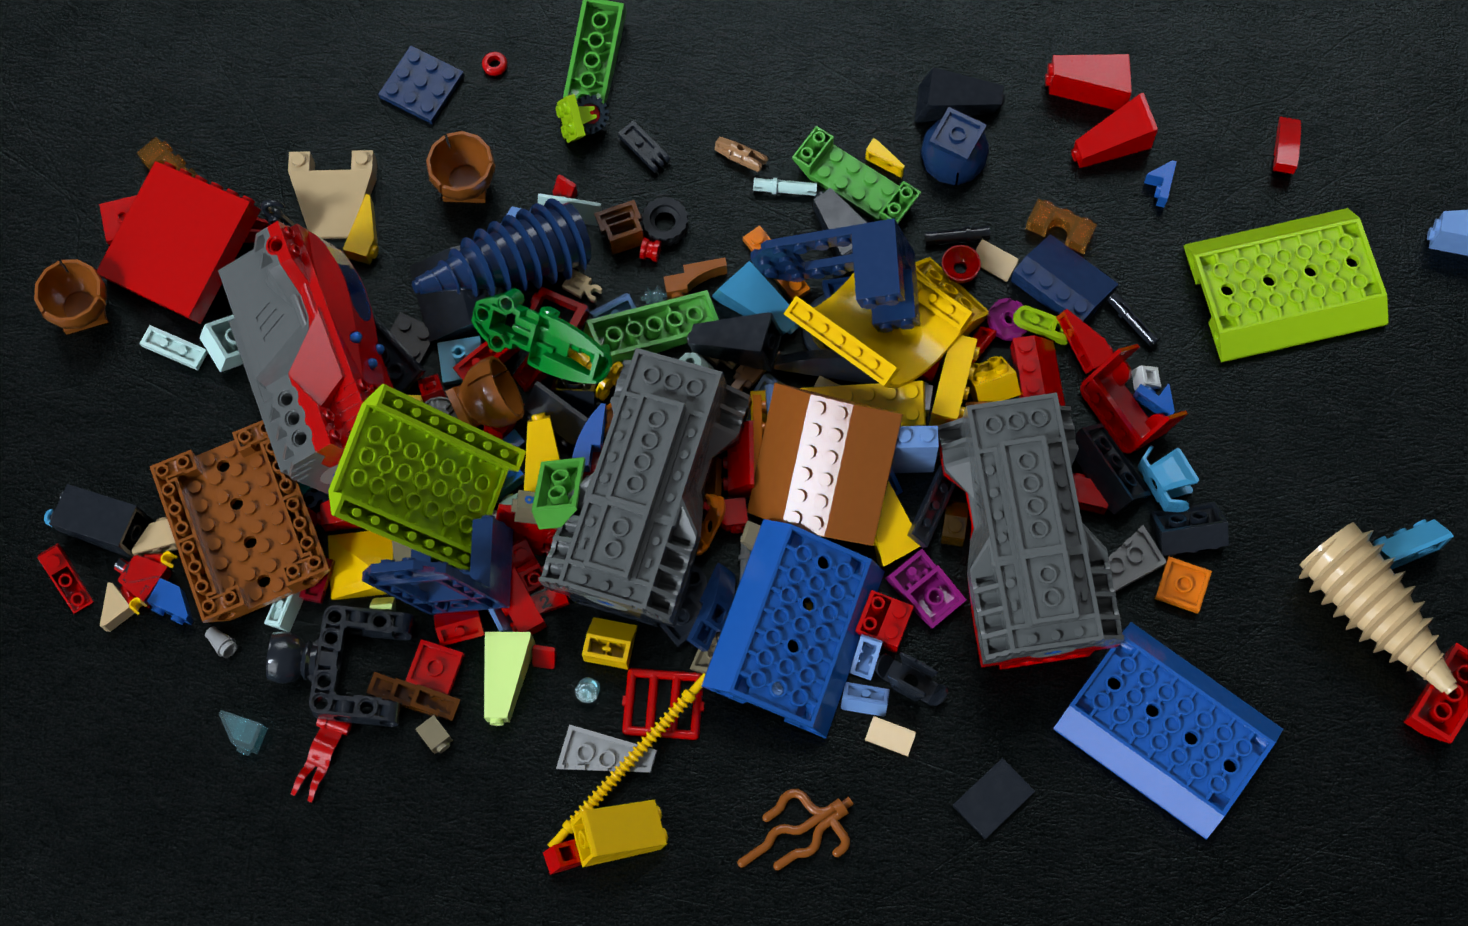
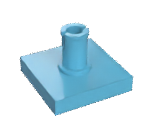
(452, 353)

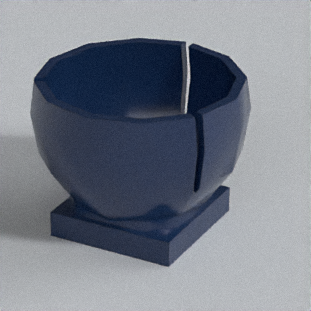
(955, 147)

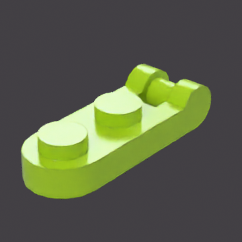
(1039, 323)

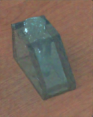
(243, 733)

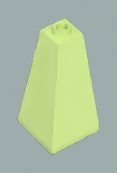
(505, 670)

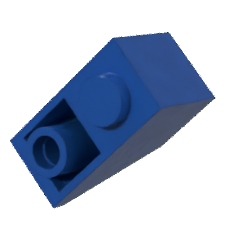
(171, 600)

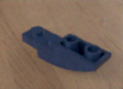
(716, 605)

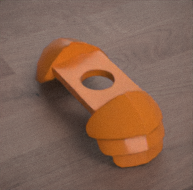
(716, 515)

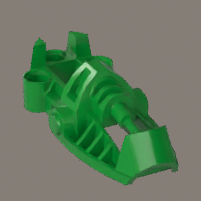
(542, 335)

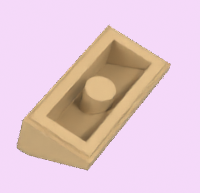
(996, 260)
(890, 736)

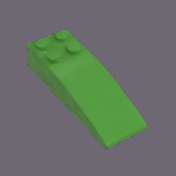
(595, 49)
(651, 326)

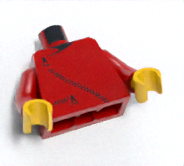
(141, 576)

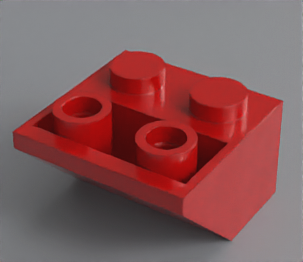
(885, 620)

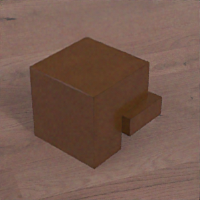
(621, 226)

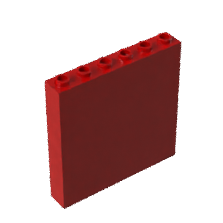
(178, 240)

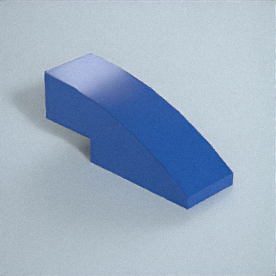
(591, 436)

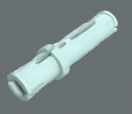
(782, 186)

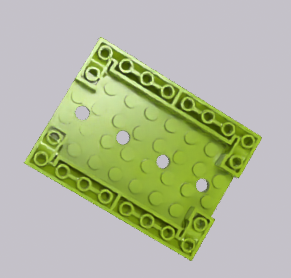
(1297, 305)

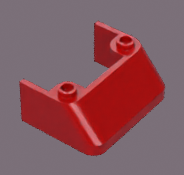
(1118, 409)

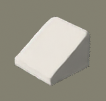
(1146, 376)

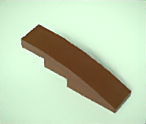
(413, 696)

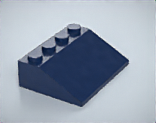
(1063, 279)

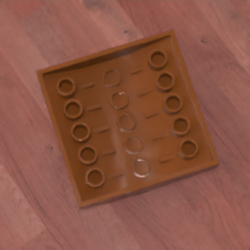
(824, 464)

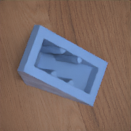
(866, 657)

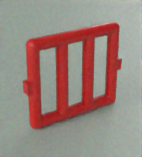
(655, 675)

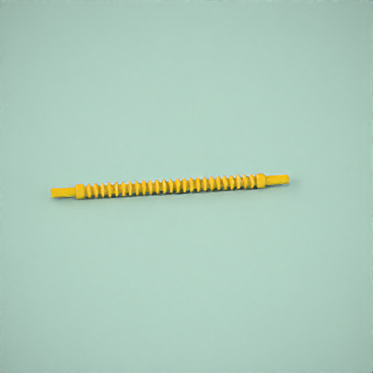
(688, 696)

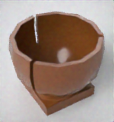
(463, 169)
(72, 298)
(487, 399)

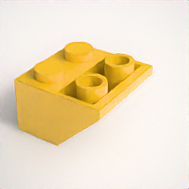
(993, 381)
(609, 643)

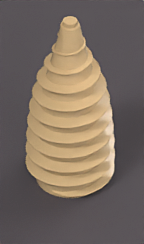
(1376, 602)

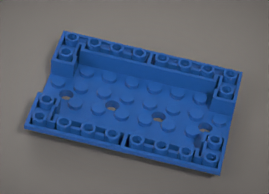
(771, 613)
(1153, 750)

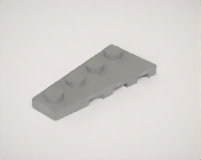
(1135, 559)
(599, 752)

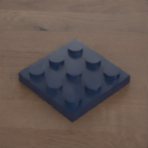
(421, 84)

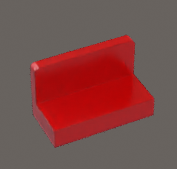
(458, 626)

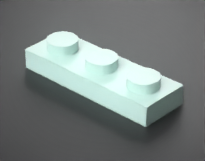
(173, 347)

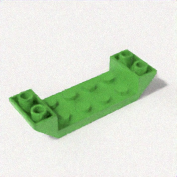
(852, 179)

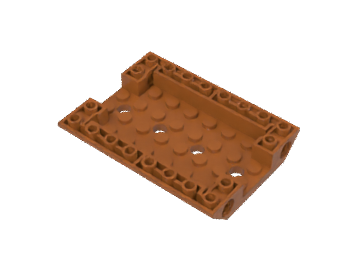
(215, 536)

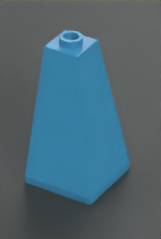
(752, 294)

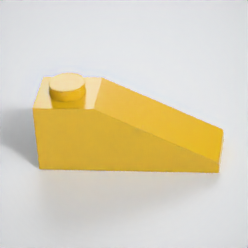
(362, 239)

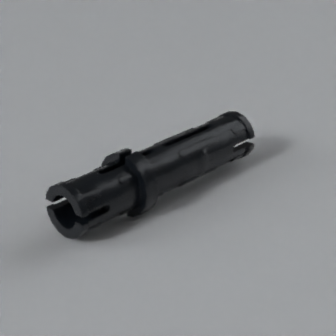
(957, 235)
(1134, 320)

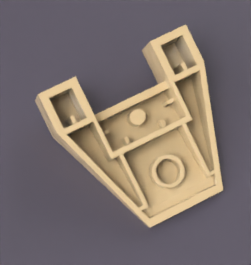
(332, 196)

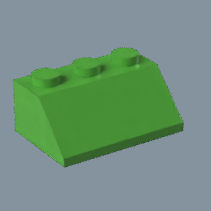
(554, 483)

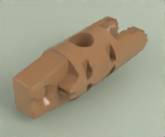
(740, 154)

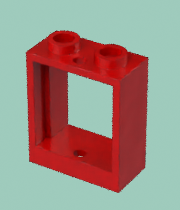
(581, 310)

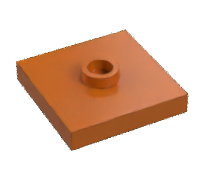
(1183, 585)

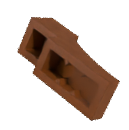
(693, 275)

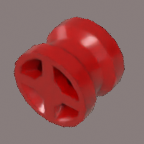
(650, 249)

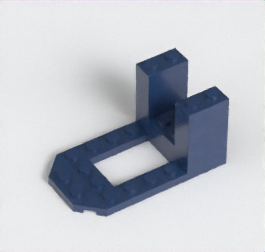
(880, 261)
(439, 587)

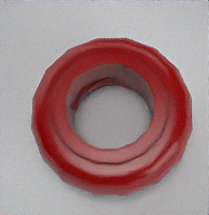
(494, 71)

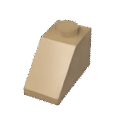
(155, 539)

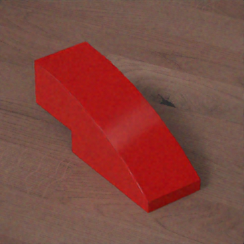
(1287, 145)

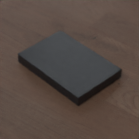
(993, 798)

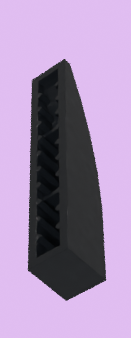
(822, 363)

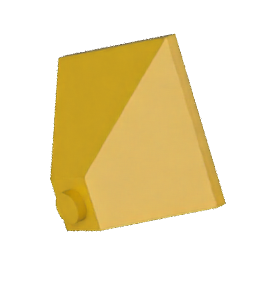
(352, 556)

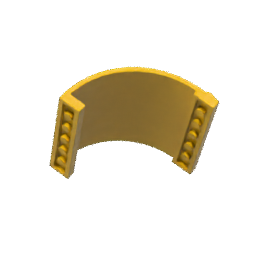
(887, 357)

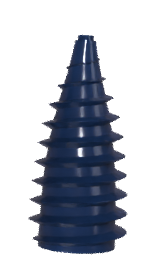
(516, 251)

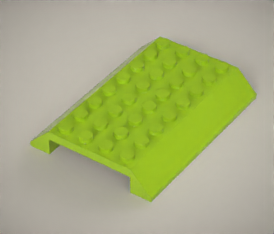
(419, 475)

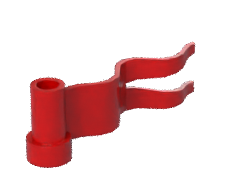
(321, 753)

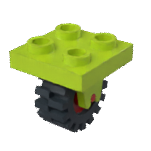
(581, 116)

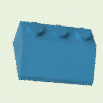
(1414, 543)

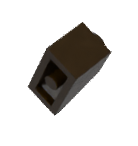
(954, 523)

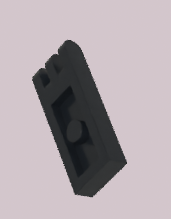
(643, 146)

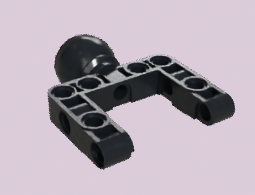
(318, 661)

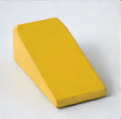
(884, 158)

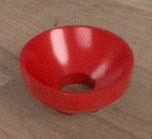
(961, 255)

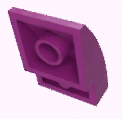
(926, 588)

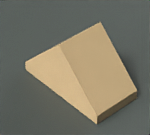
(114, 609)

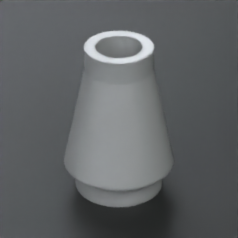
(221, 642)

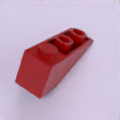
(65, 577)

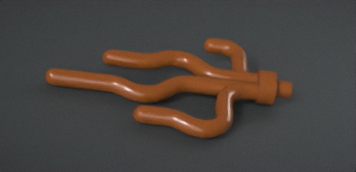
(825, 816)

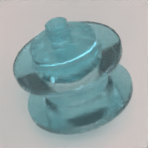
(653, 296)
(587, 690)

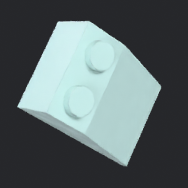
(221, 344)

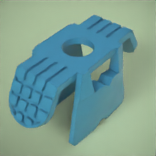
(1173, 479)

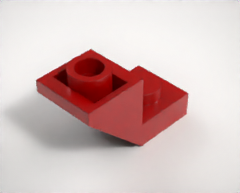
(526, 564)

